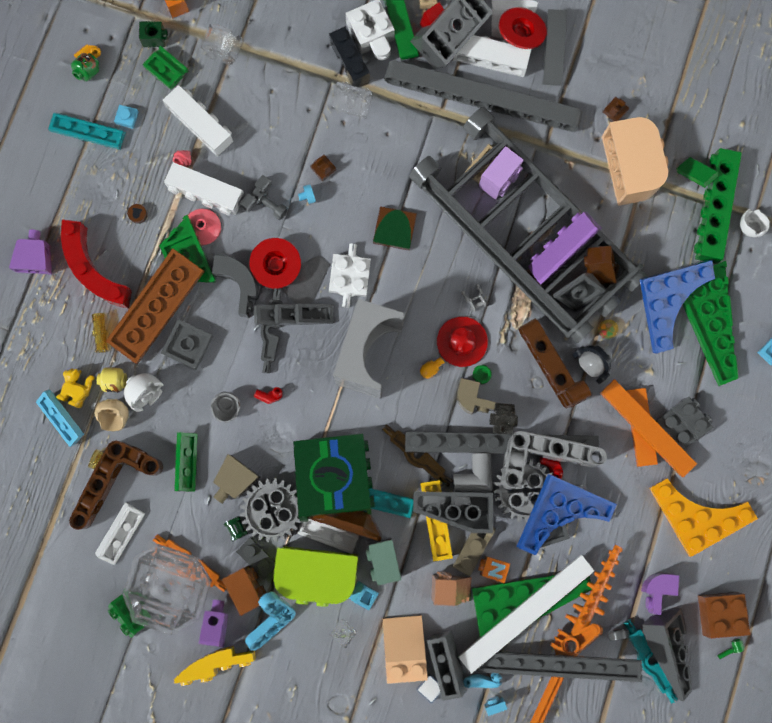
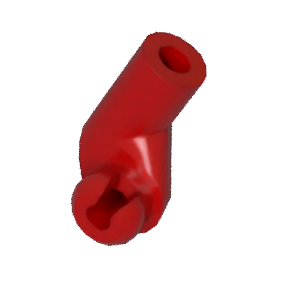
(270, 397)

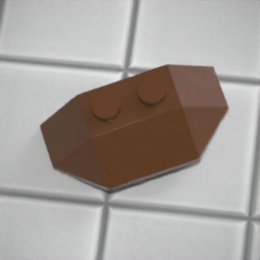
(355, 522)

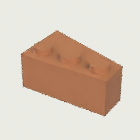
(450, 589)

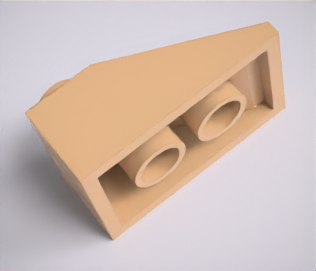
(404, 649)

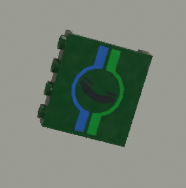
(332, 476)

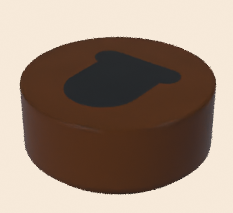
(137, 213)

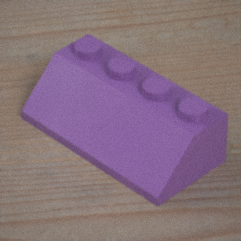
(563, 247)

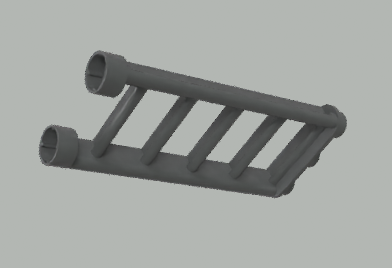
(424, 177)

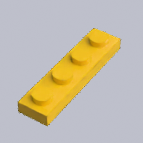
(437, 530)

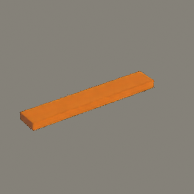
(648, 428)

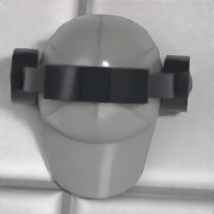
(595, 360)

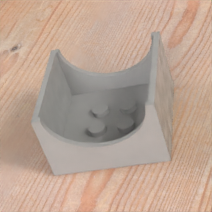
(367, 324)

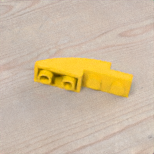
(206, 666)

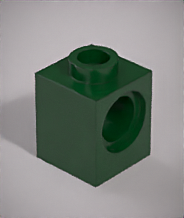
(147, 28)

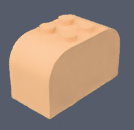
(635, 159)

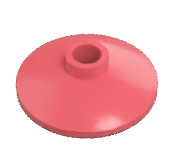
(211, 227)

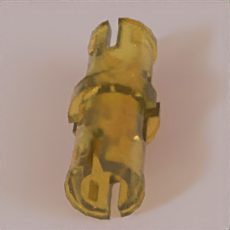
(99, 332)

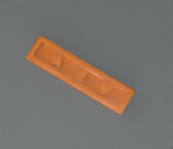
(644, 452)

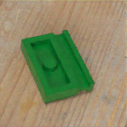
(165, 67)

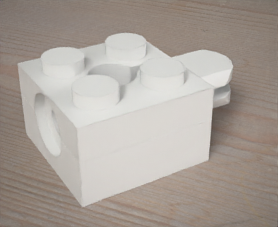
(371, 29)

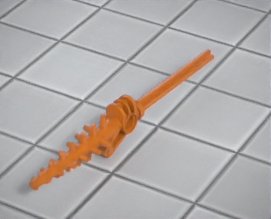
(582, 632)

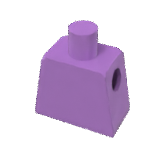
(31, 255)
(216, 634)

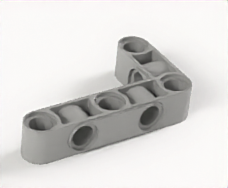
(542, 445)

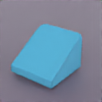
(363, 595)

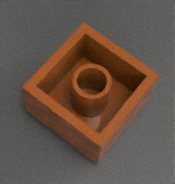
(244, 589)
(724, 615)

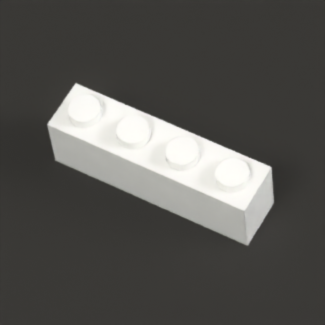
(494, 55)
(197, 120)
(203, 188)

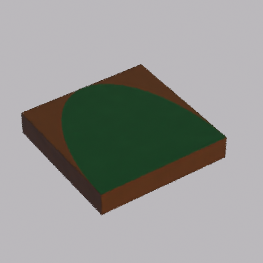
(394, 228)

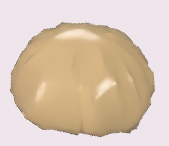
(111, 414)

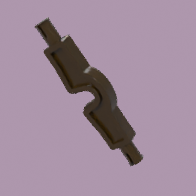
(425, 462)

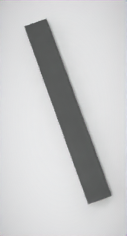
(564, 666)

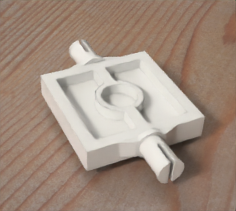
(349, 275)

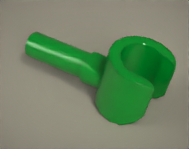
(737, 647)

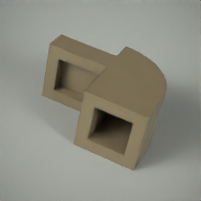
(468, 399)

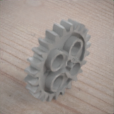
(525, 507)
(255, 517)

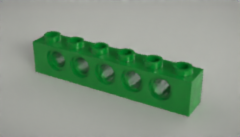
(730, 162)

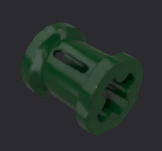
(235, 521)

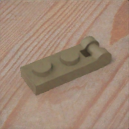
(471, 552)

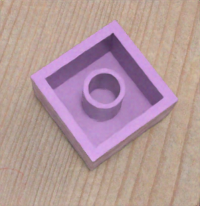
(501, 173)

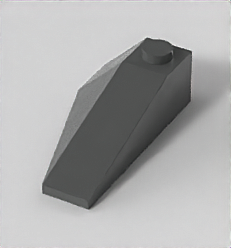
(460, 509)
(666, 642)

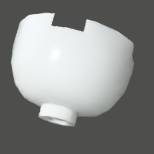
(142, 390)

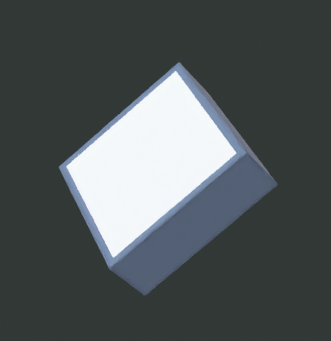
(429, 688)

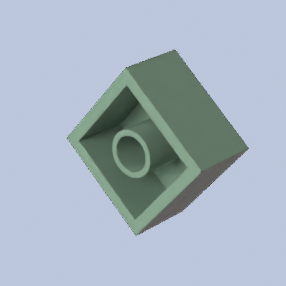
(384, 562)

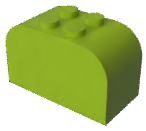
(315, 575)

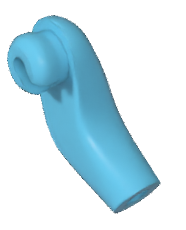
(483, 681)

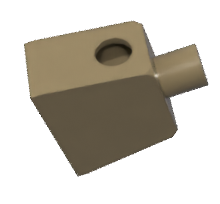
(233, 479)

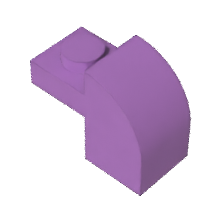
(656, 586)

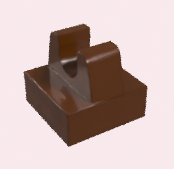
(616, 109)
(323, 167)

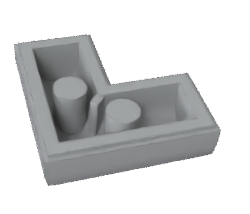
(479, 480)

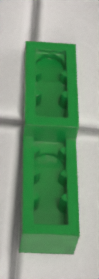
(403, 32)

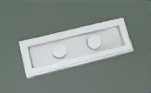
(329, 535)

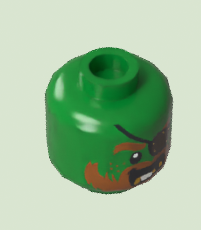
(85, 67)

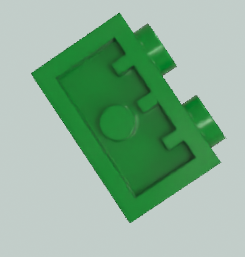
(120, 611)

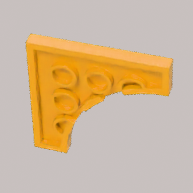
(699, 525)

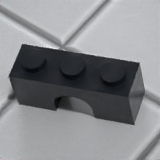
(348, 53)

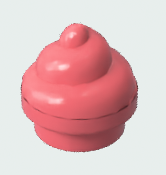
(182, 158)

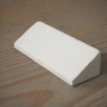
(119, 533)

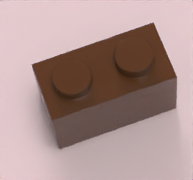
(601, 264)

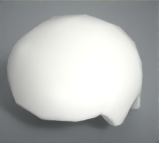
(754, 223)

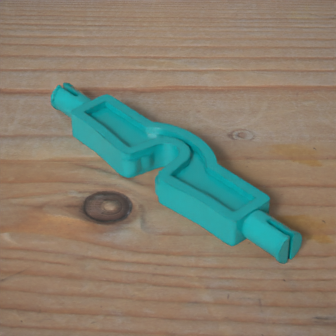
(644, 653)

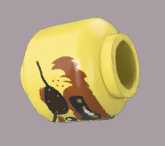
(112, 379)

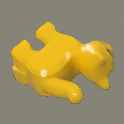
(76, 391)

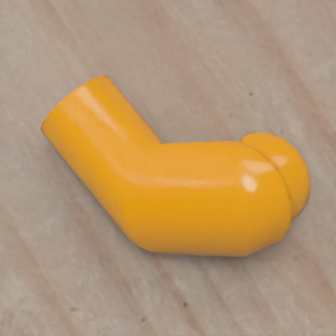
(94, 50)

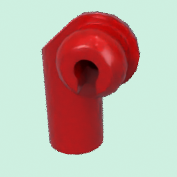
(554, 467)

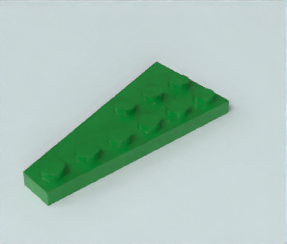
(712, 323)
(498, 600)

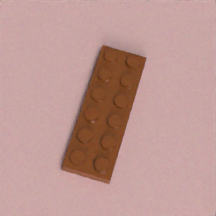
(155, 306)

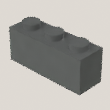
(447, 665)

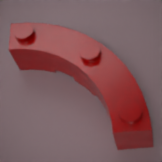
(76, 254)

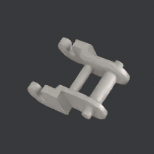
(473, 307)

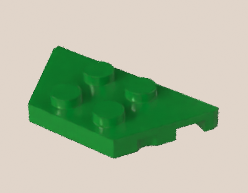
(187, 243)

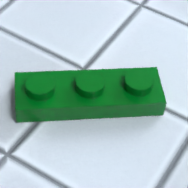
(186, 462)

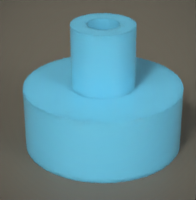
(308, 194)

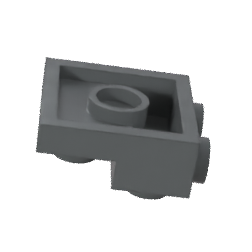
(685, 422)

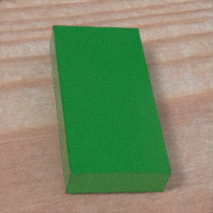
(697, 172)

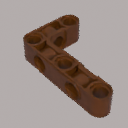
(549, 361)
(107, 471)

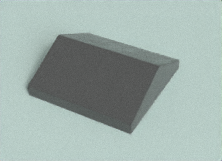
(580, 291)

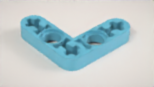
(280, 615)

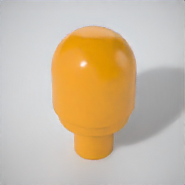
(431, 368)

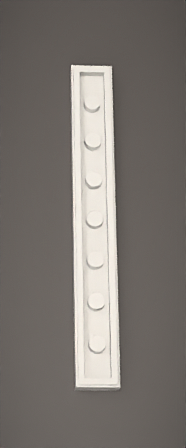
(526, 613)

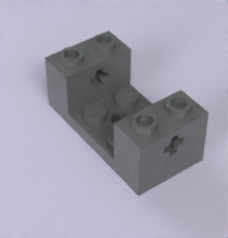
(441, 41)

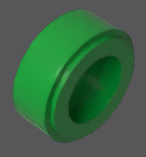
(481, 374)

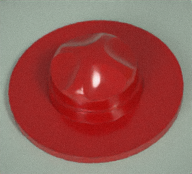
(522, 28)
(275, 263)
(462, 341)

